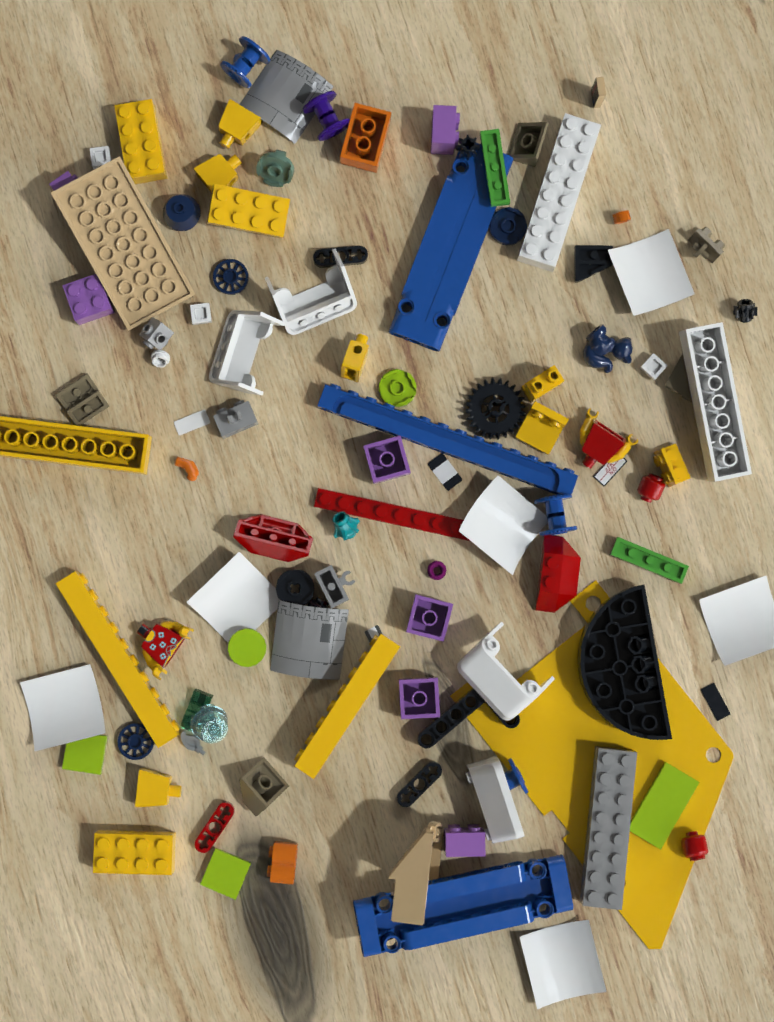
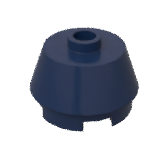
(181, 212)

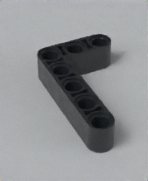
(452, 723)

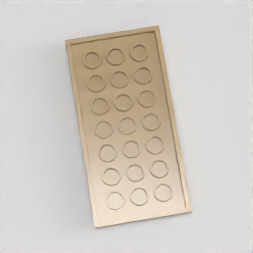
(123, 243)

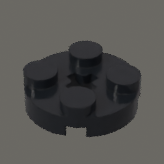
(295, 577)

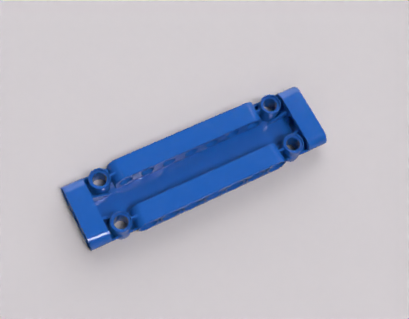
(446, 254)
(468, 905)

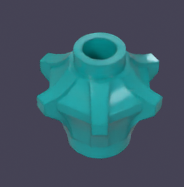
(345, 525)

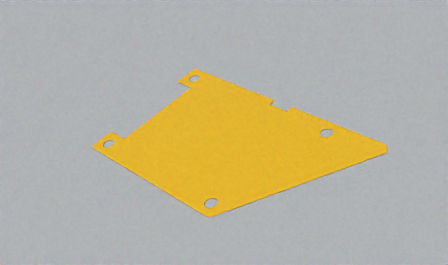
(556, 760)

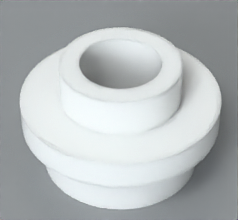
(160, 358)

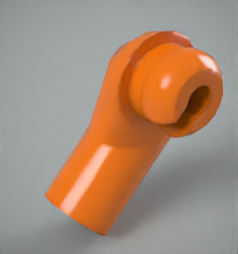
(190, 468)

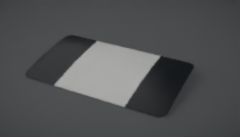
(444, 471)

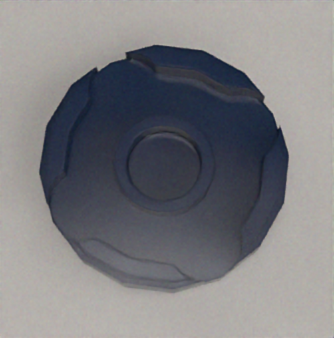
(508, 226)

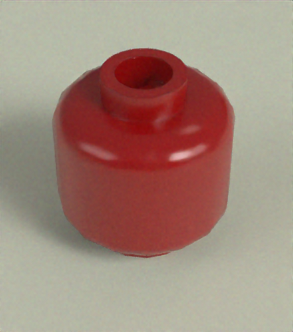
(651, 487)
(694, 846)

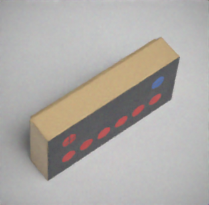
(598, 92)

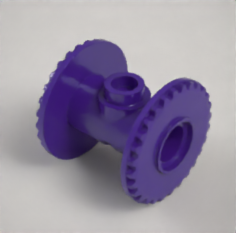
(326, 115)

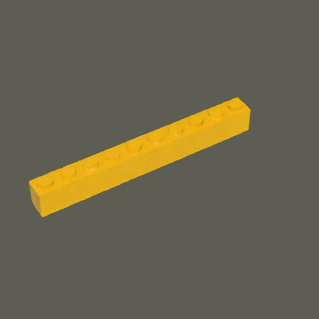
(118, 659)

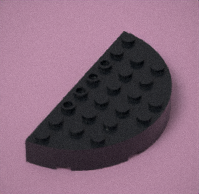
(622, 666)

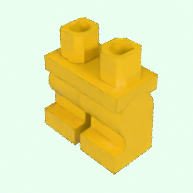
(542, 384)

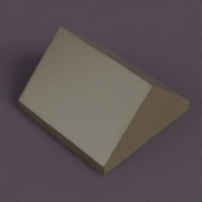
(528, 142)

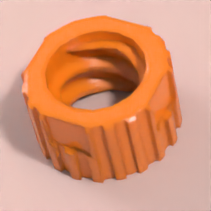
(621, 217)

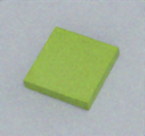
(85, 755)
(225, 873)

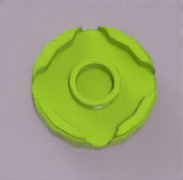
(397, 388)
(247, 647)

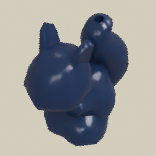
(601, 344)

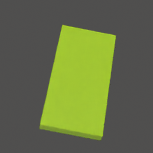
(663, 805)

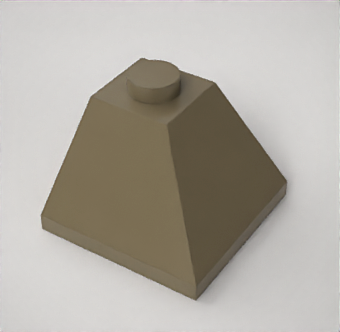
(261, 786)

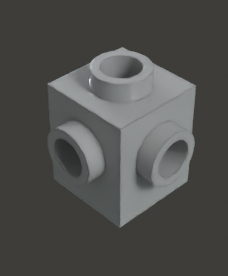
(155, 334)

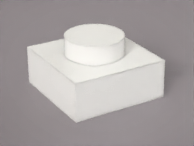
(100, 156)
(201, 313)
(653, 366)

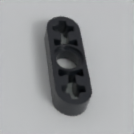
(355, 261)
(433, 777)

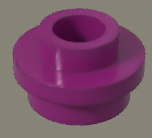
(436, 576)

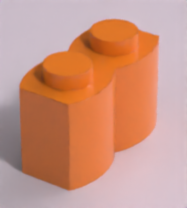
(283, 862)

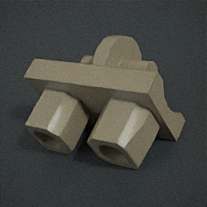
(705, 246)

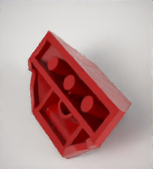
(273, 538)
(557, 574)

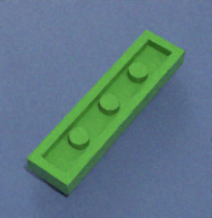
(494, 167)
(649, 560)

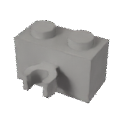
(235, 419)
(333, 586)

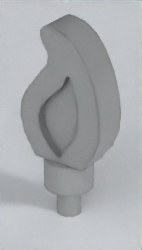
(191, 743)

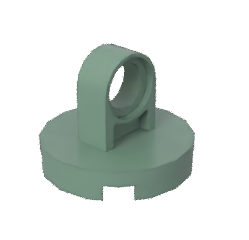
(275, 168)

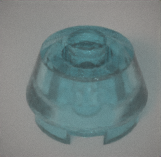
(209, 724)

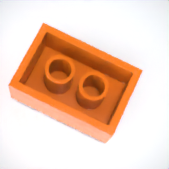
(365, 137)

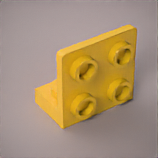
(541, 427)
(671, 465)

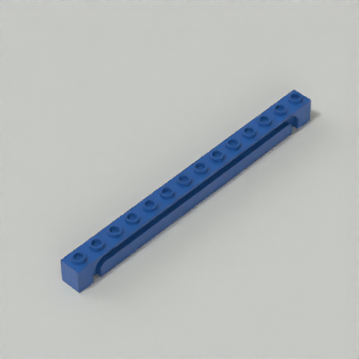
(447, 441)

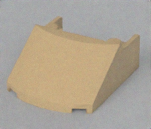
(412, 875)

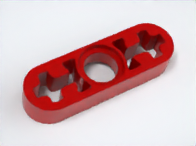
(202, 836)

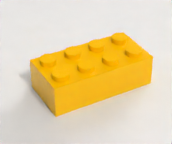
(141, 141)
(248, 211)
(134, 852)

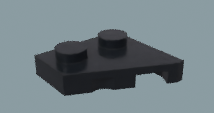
(590, 260)

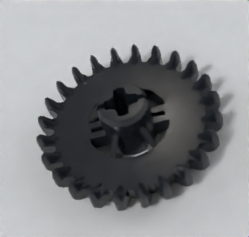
(510, 398)

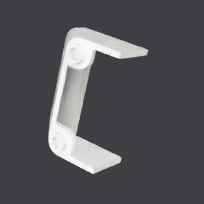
(318, 303)
(238, 349)
(494, 681)
(495, 800)

